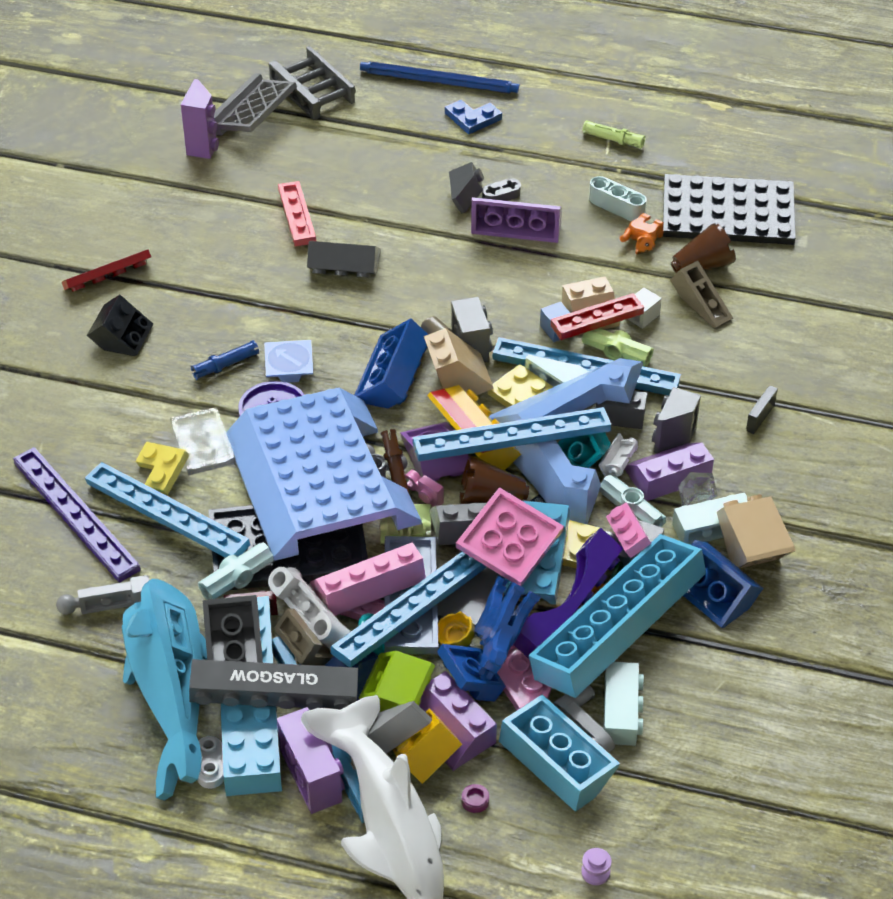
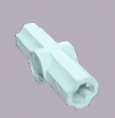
(620, 493)
(235, 571)

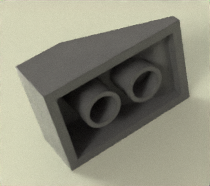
(233, 629)

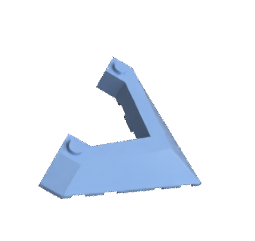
(545, 462)

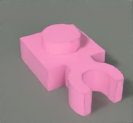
(427, 489)

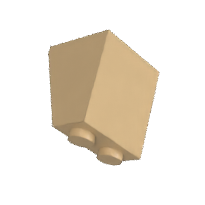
(457, 362)
(754, 531)

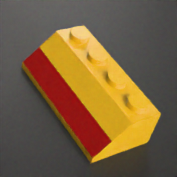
(464, 412)

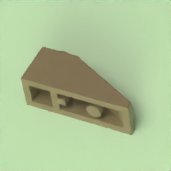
(701, 295)

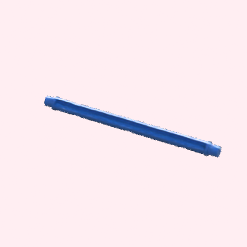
(439, 77)

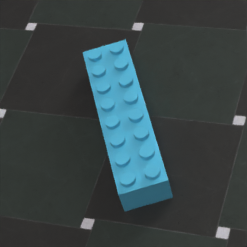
(617, 615)
(251, 734)

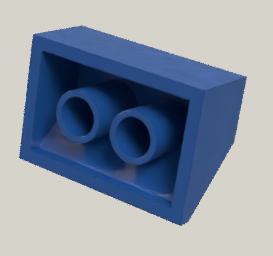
(724, 589)

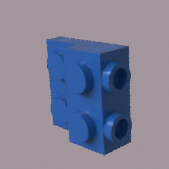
(464, 667)

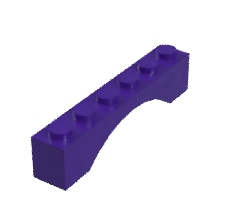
(592, 561)

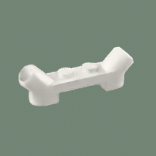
(291, 588)

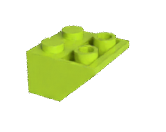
(397, 679)

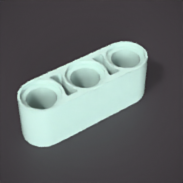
(616, 198)

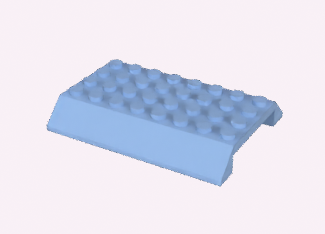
(313, 469)

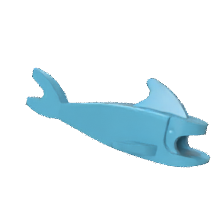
(160, 643)

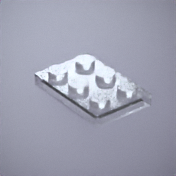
(204, 440)

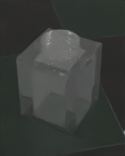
(697, 488)

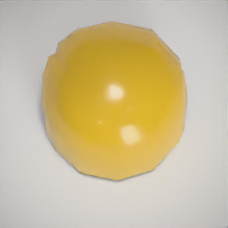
(456, 630)

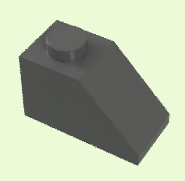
(465, 184)

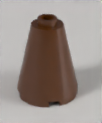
(707, 248)
(482, 480)

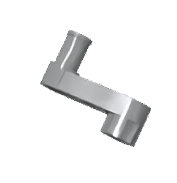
(572, 709)

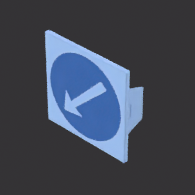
(288, 360)

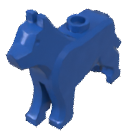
(501, 624)

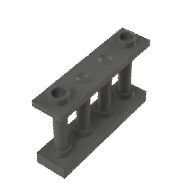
(303, 95)

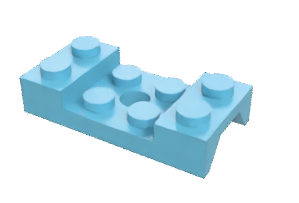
(546, 576)

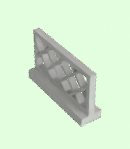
(251, 104)

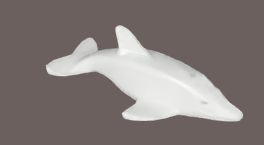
(399, 836)

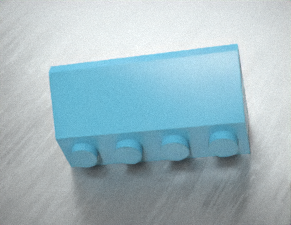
(557, 752)

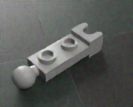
(103, 597)

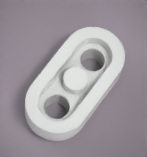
(211, 759)

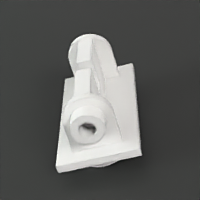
(617, 456)

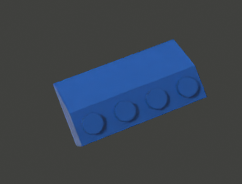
(392, 365)

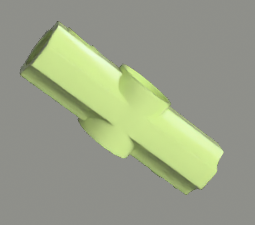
(618, 345)

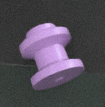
(596, 866)

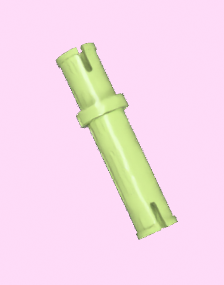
(621, 136)

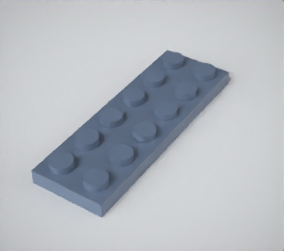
(421, 634)

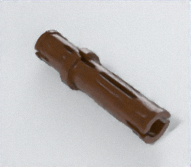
(393, 457)

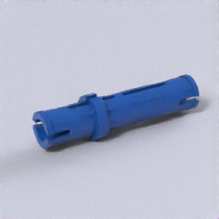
(217, 363)

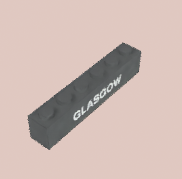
(272, 684)

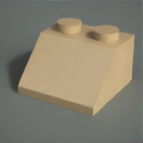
(587, 294)

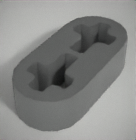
(502, 190)

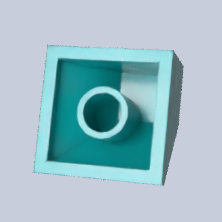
(585, 449)

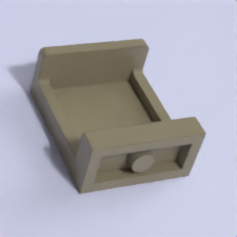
(302, 640)

